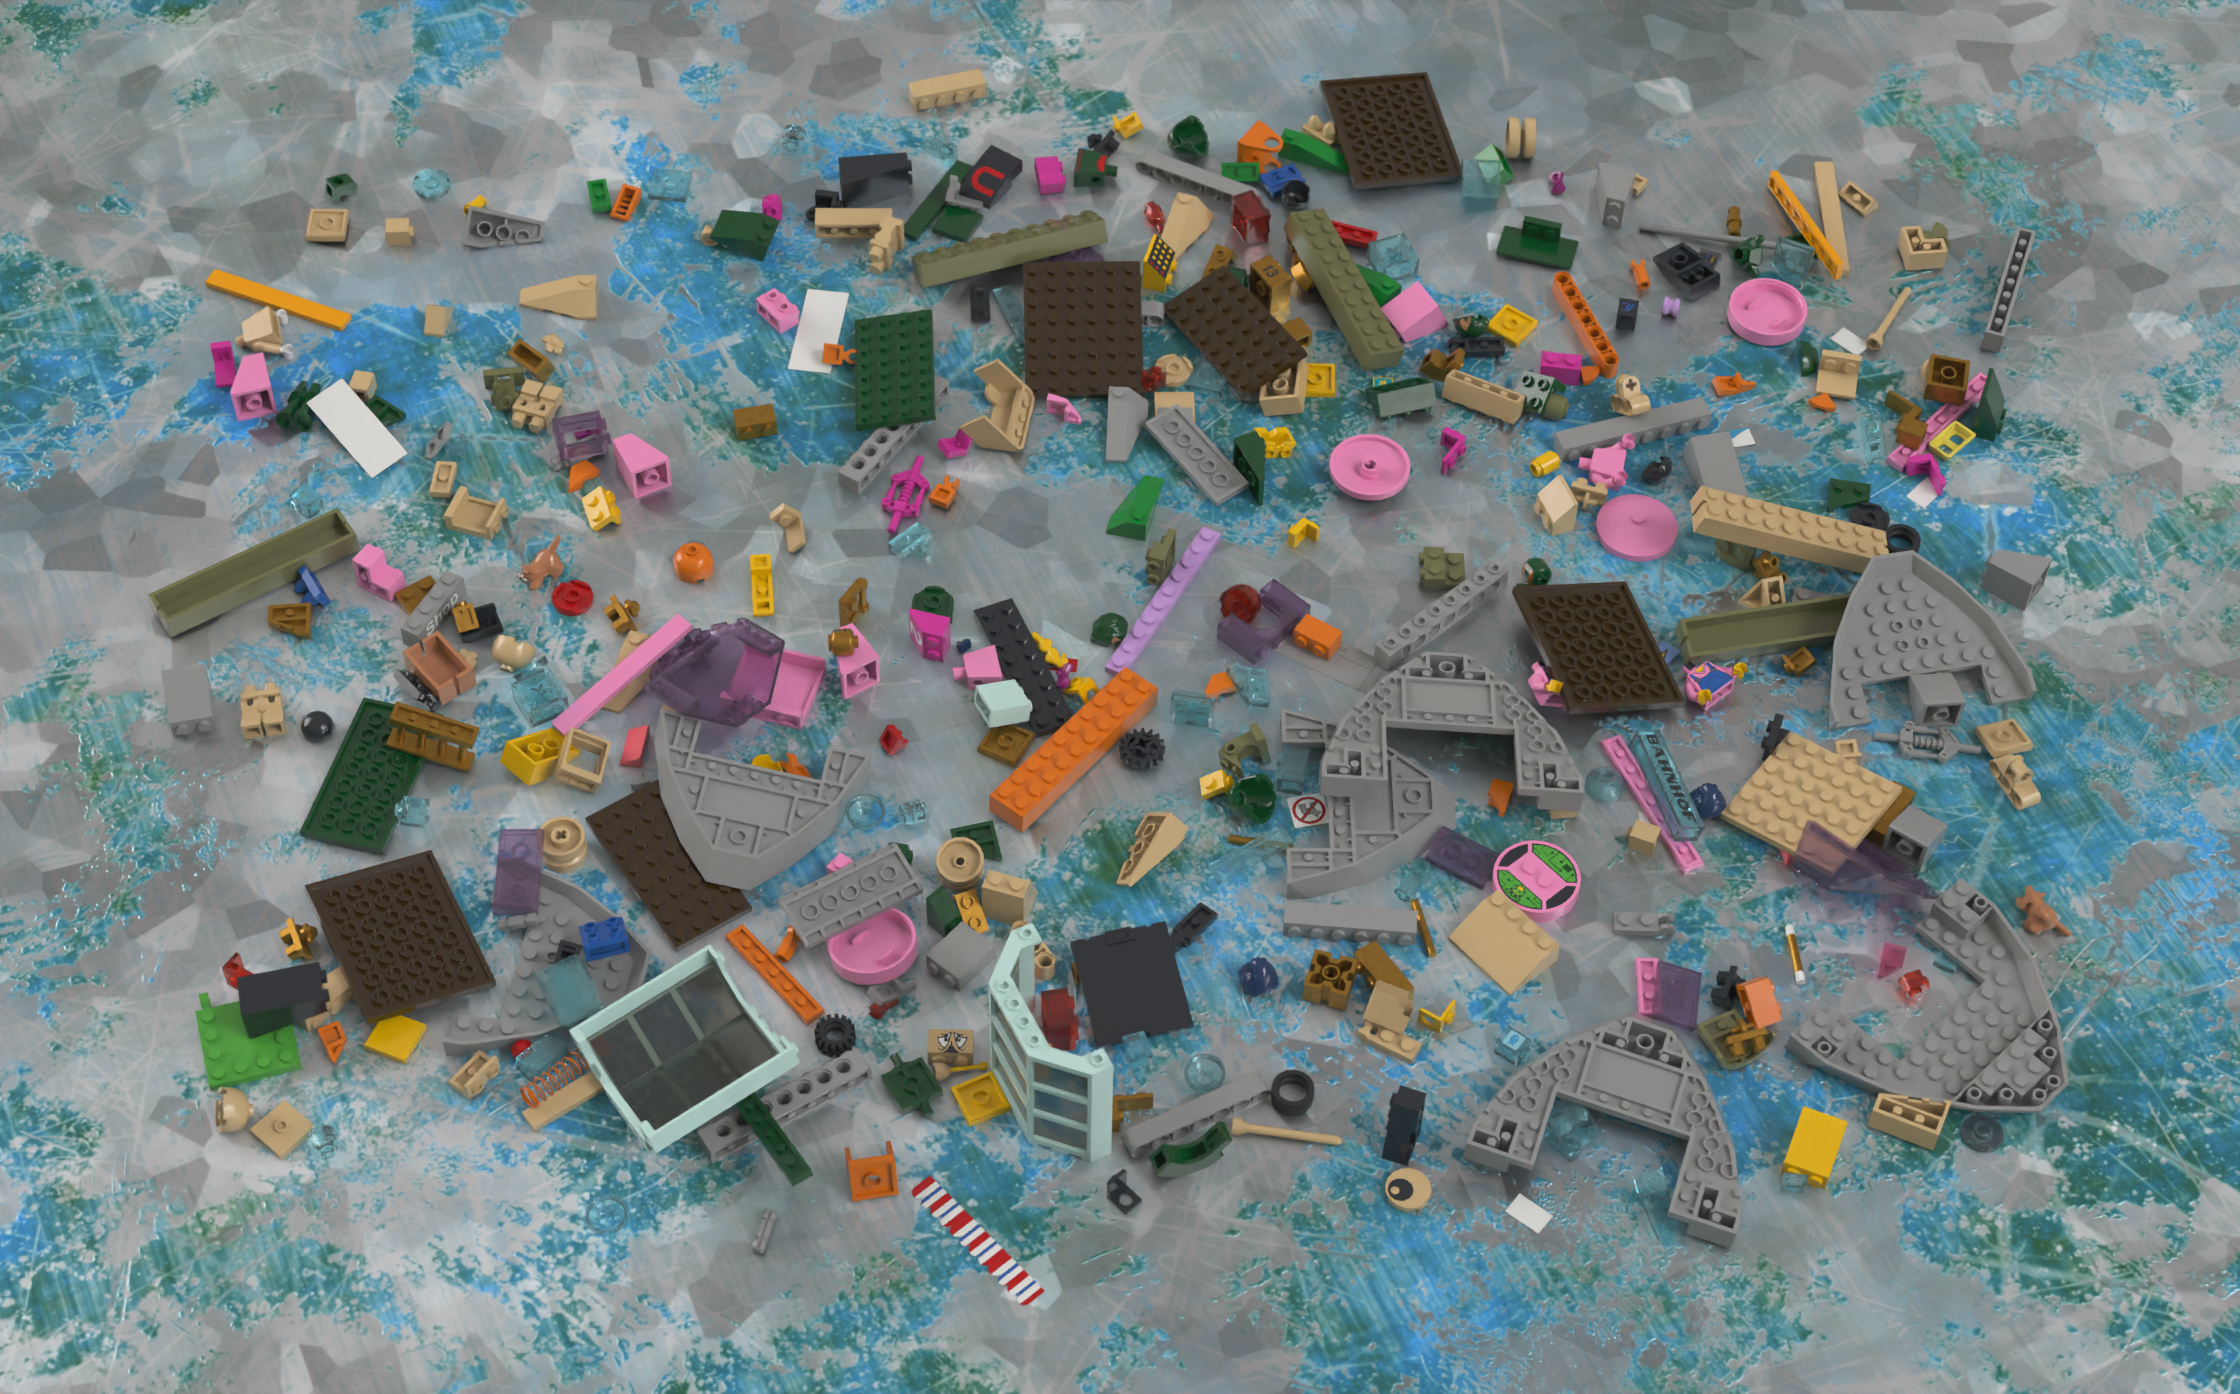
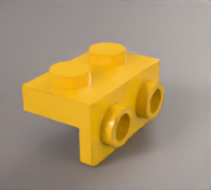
(601, 508)

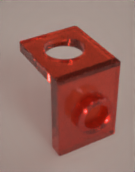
(233, 969)

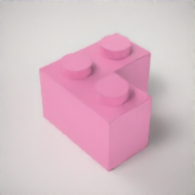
(375, 574)

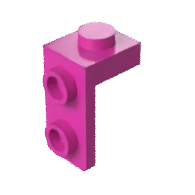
(223, 363)
(1456, 443)
(1926, 464)

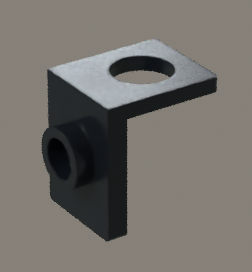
(1117, 1188)

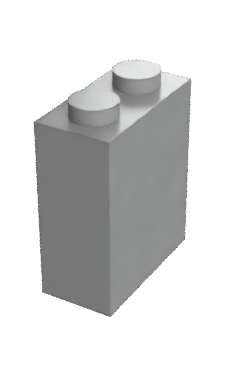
(960, 956)

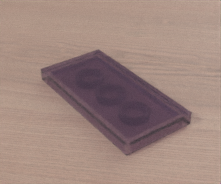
(518, 872)

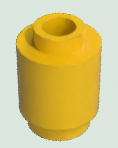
(1544, 464)

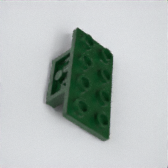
(1538, 243)

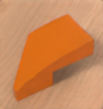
(1731, 385)
(580, 473)
(1220, 684)
(1499, 795)
(333, 1040)

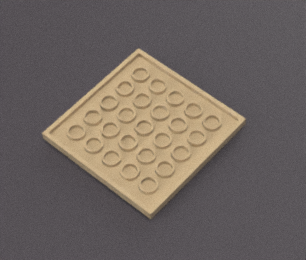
(1809, 784)

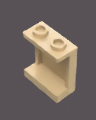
(475, 515)

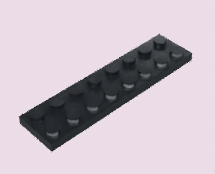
(1022, 661)

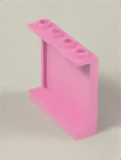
(794, 689)

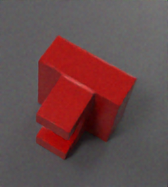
(892, 740)

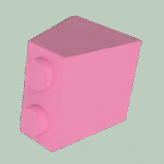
(1414, 314)
(252, 389)
(641, 465)
(860, 669)

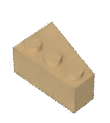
(1909, 1118)

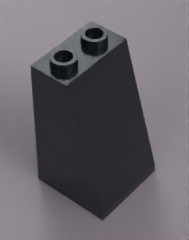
(873, 178)
(282, 997)

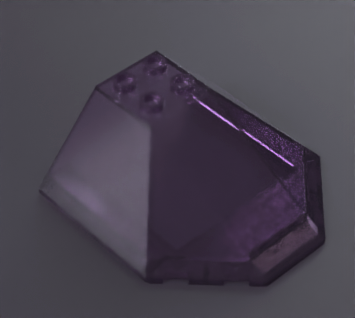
(719, 673)
(1863, 870)

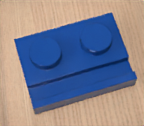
(1276, 179)

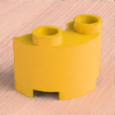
(1278, 442)

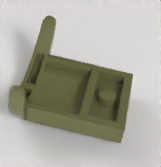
(1736, 554)
(1715, 1032)

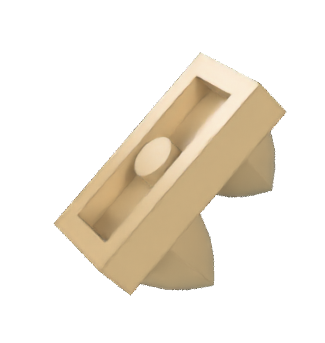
(1320, 131)

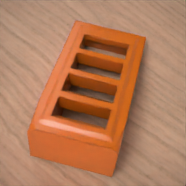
(625, 191)

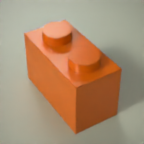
(1317, 637)
(1759, 1002)

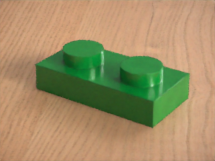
(1241, 171)
(599, 195)

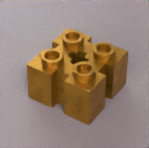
(1330, 979)

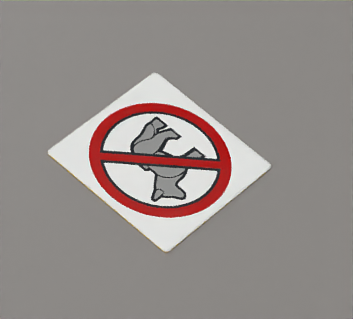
(1308, 810)

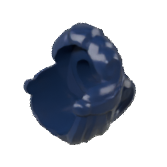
(1708, 801)
(1258, 977)

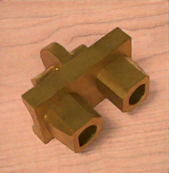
(1767, 567)
(616, 609)
(301, 937)
(1736, 1042)

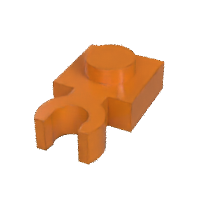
(834, 354)
(944, 494)

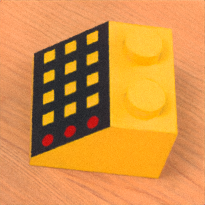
(1158, 265)

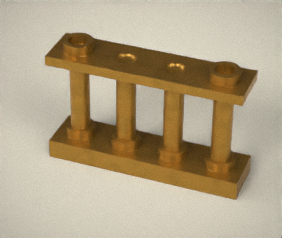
(435, 726)

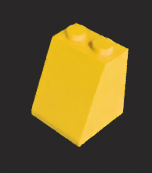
(1814, 1146)

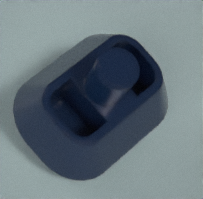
(964, 645)

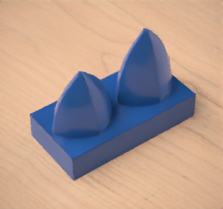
(309, 582)

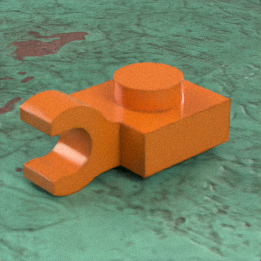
(794, 767)

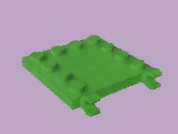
(234, 1057)

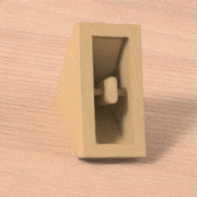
(437, 319)

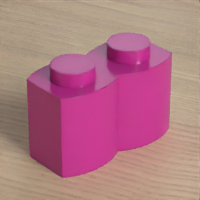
(1049, 174)

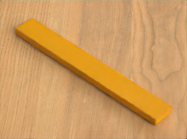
(1805, 224)
(278, 300)

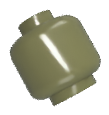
(1556, 407)

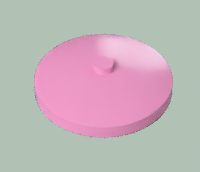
(1369, 467)
(1636, 527)

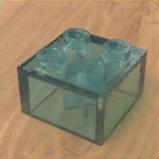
(1393, 257)
(539, 697)

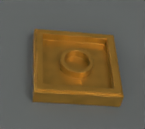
(1006, 744)

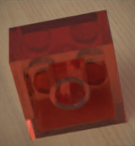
(1250, 218)
(1059, 1019)

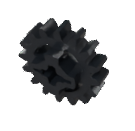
(1143, 750)

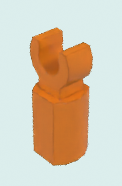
(1640, 274)
(787, 946)

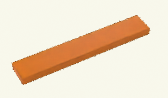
(774, 974)

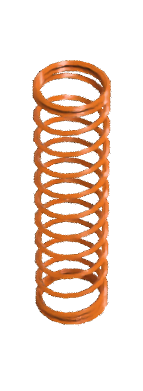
(532, 1096)

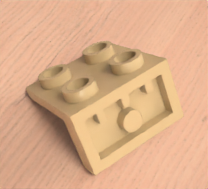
(1838, 374)

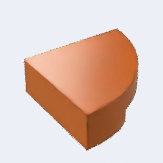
(1589, 374)
(1822, 402)

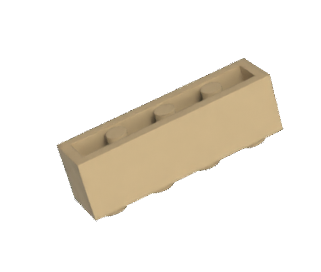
(947, 89)
(849, 222)
(1483, 396)
(339, 996)

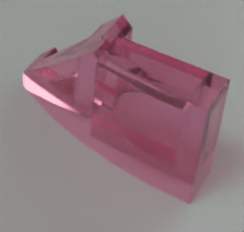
(1891, 960)

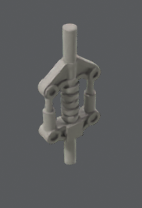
(1947, 742)

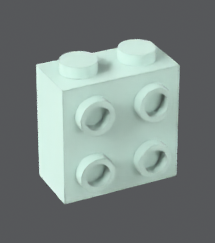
(1002, 703)

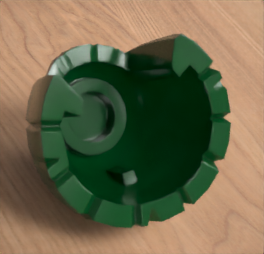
(1188, 138)
(1253, 798)

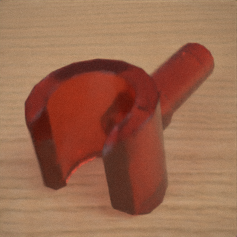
(878, 1011)

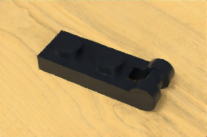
(1478, 346)

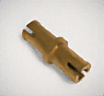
(1734, 222)

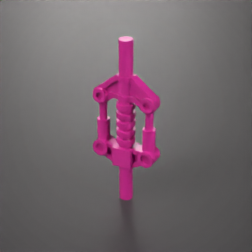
(900, 507)

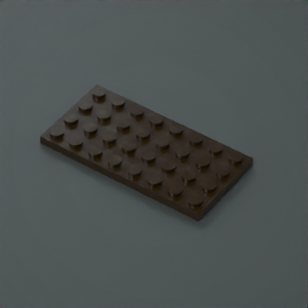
(1234, 332)
(660, 871)

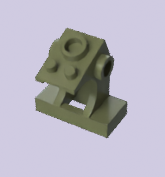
(504, 389)
(1248, 744)

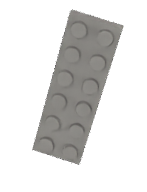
(1196, 455)

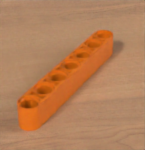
(1585, 324)

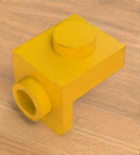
(1128, 126)
(1302, 529)
(1215, 784)

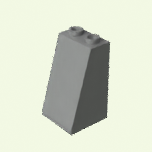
(1714, 463)

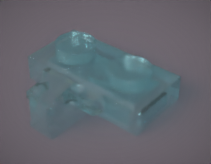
(912, 540)

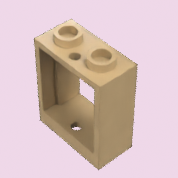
(576, 776)

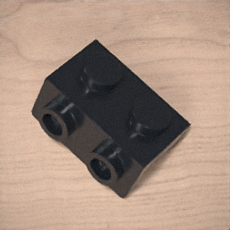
(488, 624)
(1776, 735)

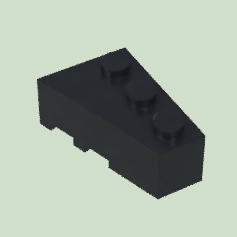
(1403, 1124)

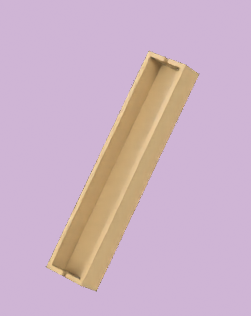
(1785, 530)

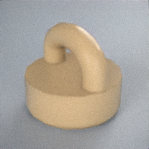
(705, 235)

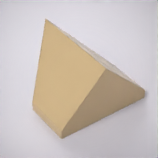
(1765, 593)

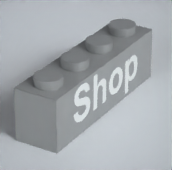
(433, 609)

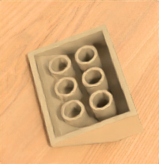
(1505, 943)

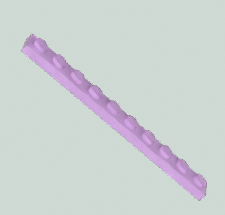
(1163, 601)

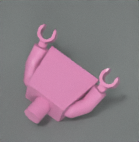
(1608, 464)

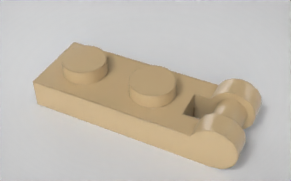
(1390, 1041)

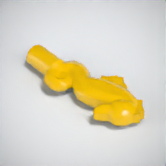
(1052, 655)

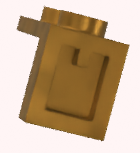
(1219, 257)
(1902, 406)
(464, 616)
(971, 910)
(1129, 1103)

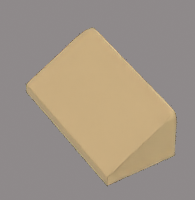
(1858, 198)

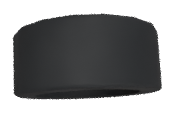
(1905, 532)
(1292, 1077)

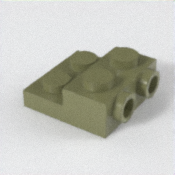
(1161, 558)
(1441, 569)

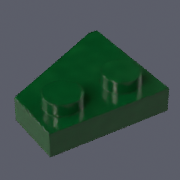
(384, 411)
(1847, 494)
(982, 834)

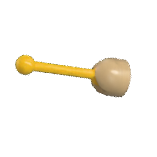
(942, 1071)

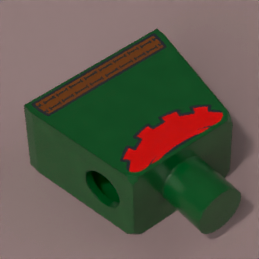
(1092, 169)

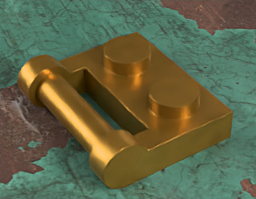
(852, 606)

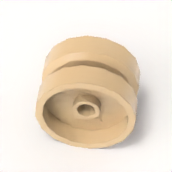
(1520, 137)
(564, 845)
(960, 864)

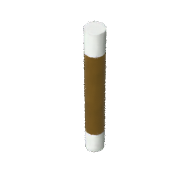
(1795, 956)

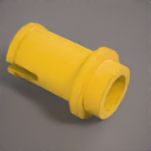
(479, 201)

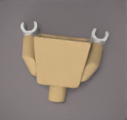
(264, 334)

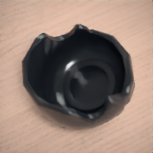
(1296, 194)
(1658, 472)
(317, 726)

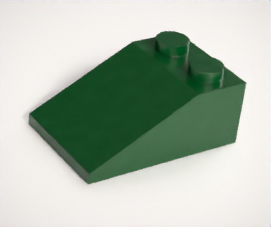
(745, 232)
(1990, 409)
(1250, 462)

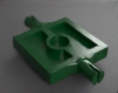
(911, 1085)

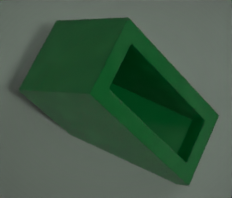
(942, 912)

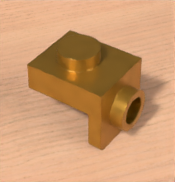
(1798, 662)

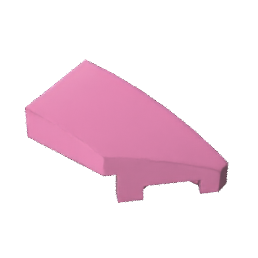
(1061, 406)

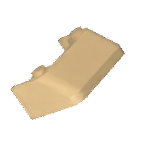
(1011, 410)

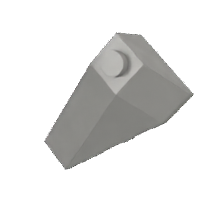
(496, 228)
(1125, 420)

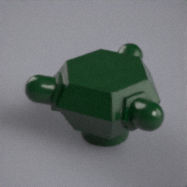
(1749, 254)

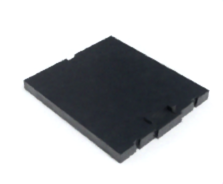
(1131, 983)

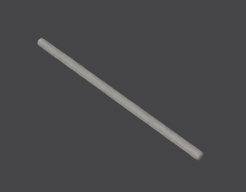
(1700, 234)

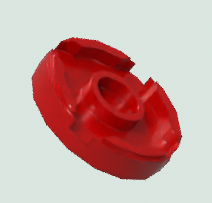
(572, 598)

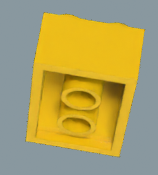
(535, 755)

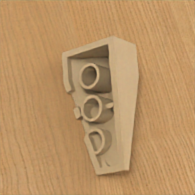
(1185, 223)
(569, 296)
(628, 694)
(1156, 838)

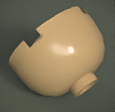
(512, 654)
(232, 1110)

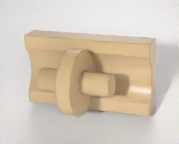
(1588, 494)

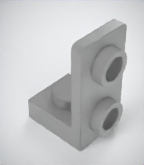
(954, 187)

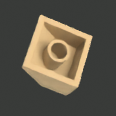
(1557, 506)

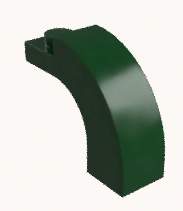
(1193, 1156)

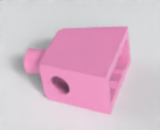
(979, 668)

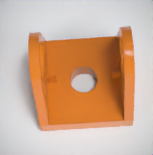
(1253, 148)
(861, 1169)

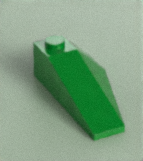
(1310, 151)
(1381, 285)
(1137, 510)

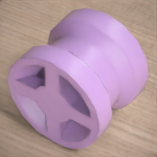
(1670, 307)

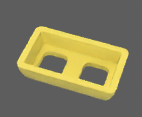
(1943, 439)

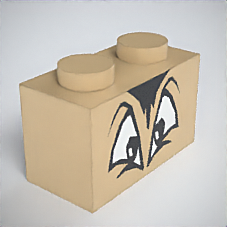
(950, 1046)

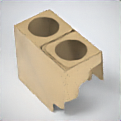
(1389, 1007)

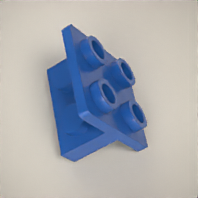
(604, 938)

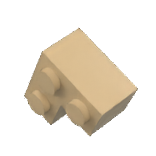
(1921, 252)

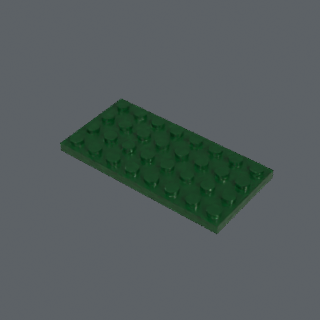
(894, 370)
(364, 784)

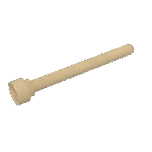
(1875, 340)
(1241, 1126)

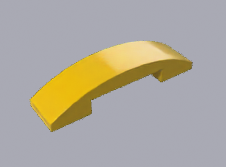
(762, 585)

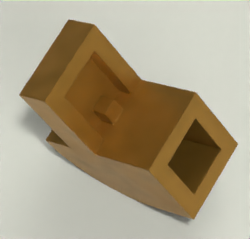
(1438, 365)

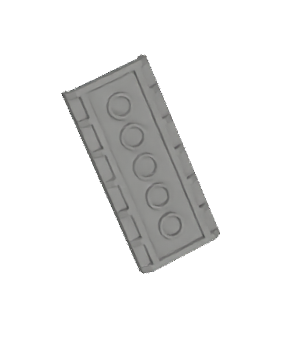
(850, 895)

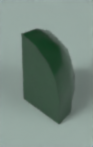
(1807, 359)

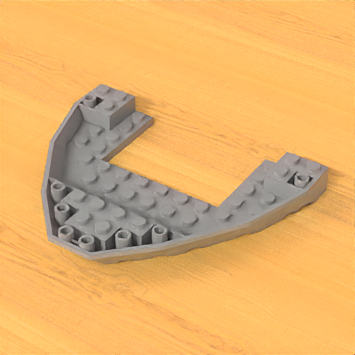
(1449, 695)
(1989, 1054)
(1635, 1073)

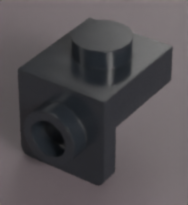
(827, 199)

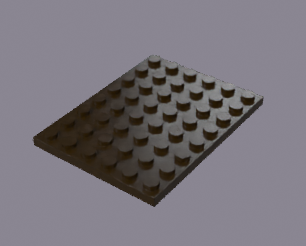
(1391, 130)
(1082, 328)
(1598, 647)
(399, 936)

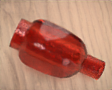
(1154, 216)

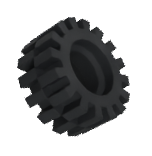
(835, 1024)

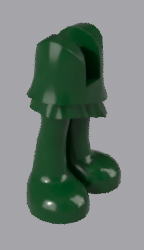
(296, 400)

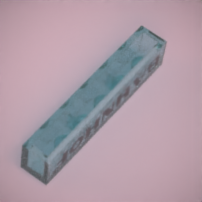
(1667, 785)

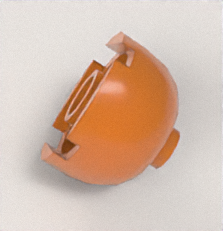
(693, 562)

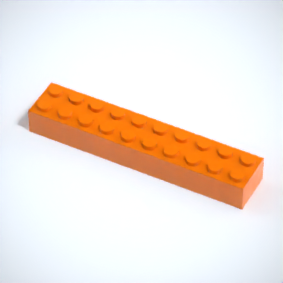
(1073, 749)

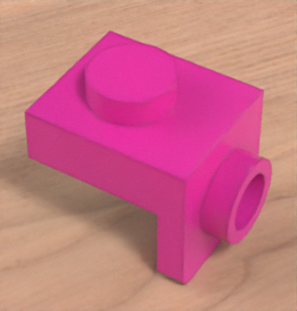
(772, 206)
(955, 446)

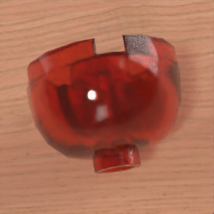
(1241, 601)

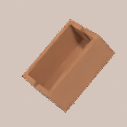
(441, 669)

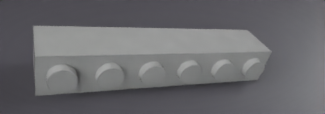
(1350, 923)

